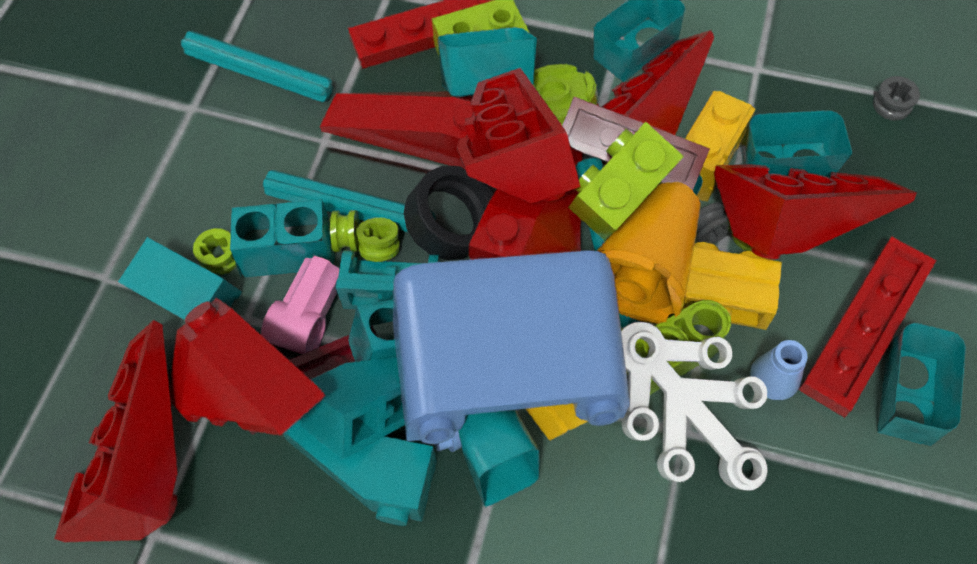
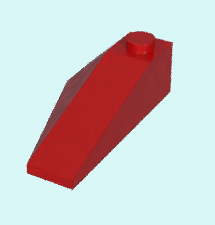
(665, 86)
(404, 122)
(517, 141)
(801, 209)
(522, 228)
(235, 374)
(135, 464)

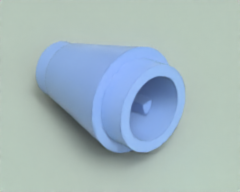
(781, 369)

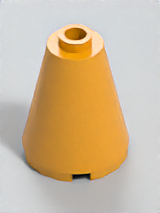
(655, 253)

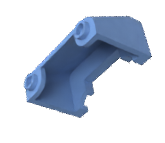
(507, 340)

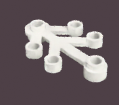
(684, 400)

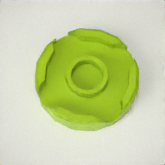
(560, 84)

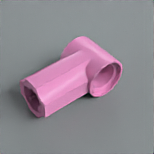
(300, 318)

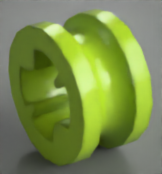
(344, 230)
(378, 239)
(206, 242)

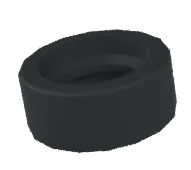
(423, 226)

